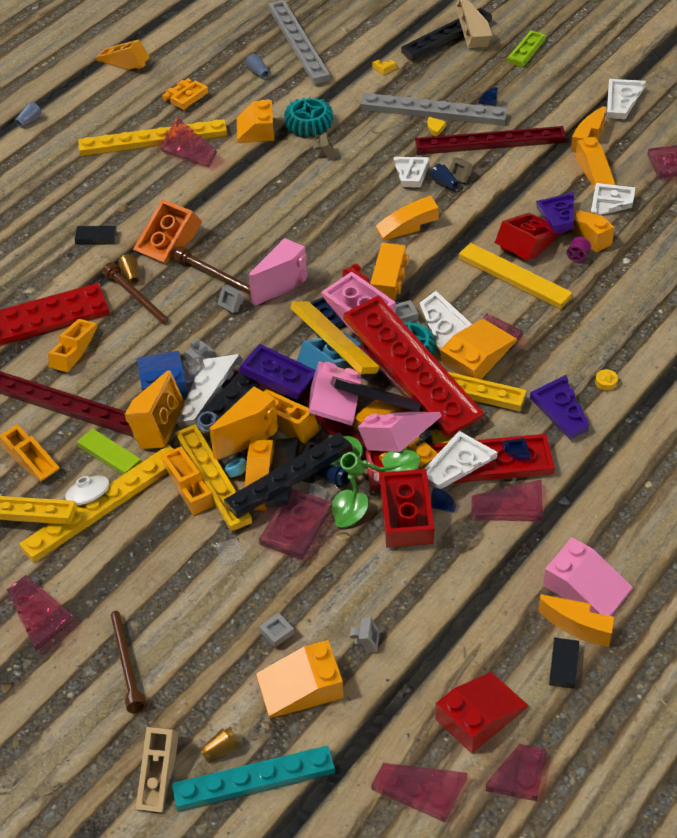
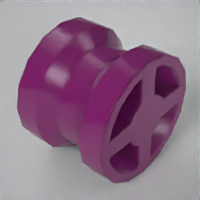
(578, 249)

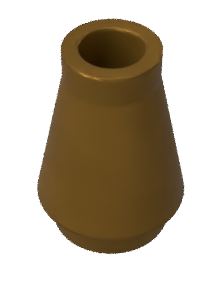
(129, 267)
(220, 744)

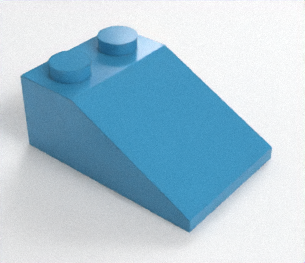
(318, 350)

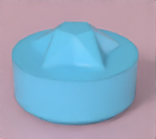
(236, 467)

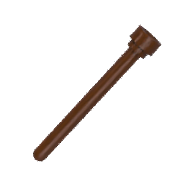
(183, 256)
(112, 272)
(134, 700)

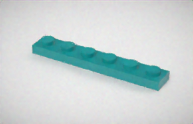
(253, 778)

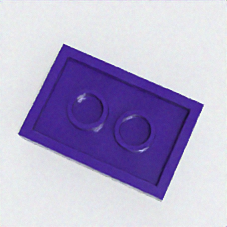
(277, 371)

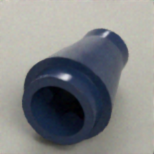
(442, 175)
(335, 475)

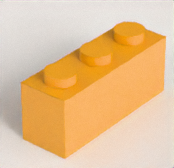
(390, 269)

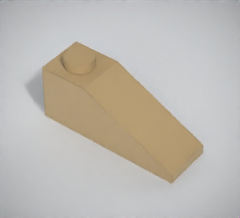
(474, 25)
(156, 768)

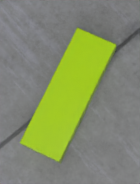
(526, 48)
(108, 452)

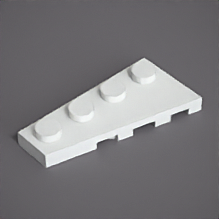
(207, 387)

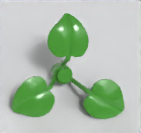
(352, 506)

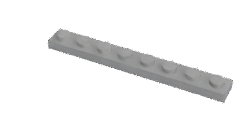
(299, 42)
(434, 109)

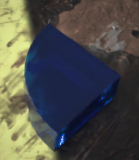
(489, 97)
(516, 448)
(442, 500)

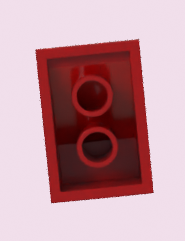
(525, 236)
(406, 508)
(478, 710)

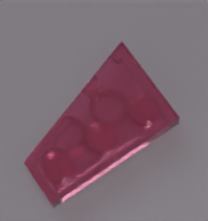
(188, 145)
(510, 504)
(38, 611)
(421, 788)

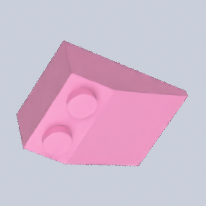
(278, 272)
(350, 293)
(329, 401)
(395, 430)
(586, 577)

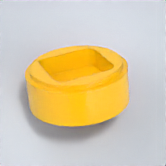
(606, 380)

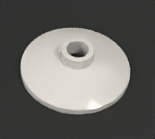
(87, 489)

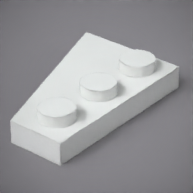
(622, 97)
(442, 318)
(457, 460)

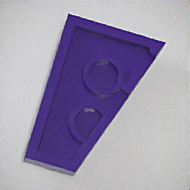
(558, 212)
(560, 406)

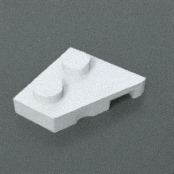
(412, 170)
(611, 198)

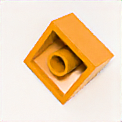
(256, 123)

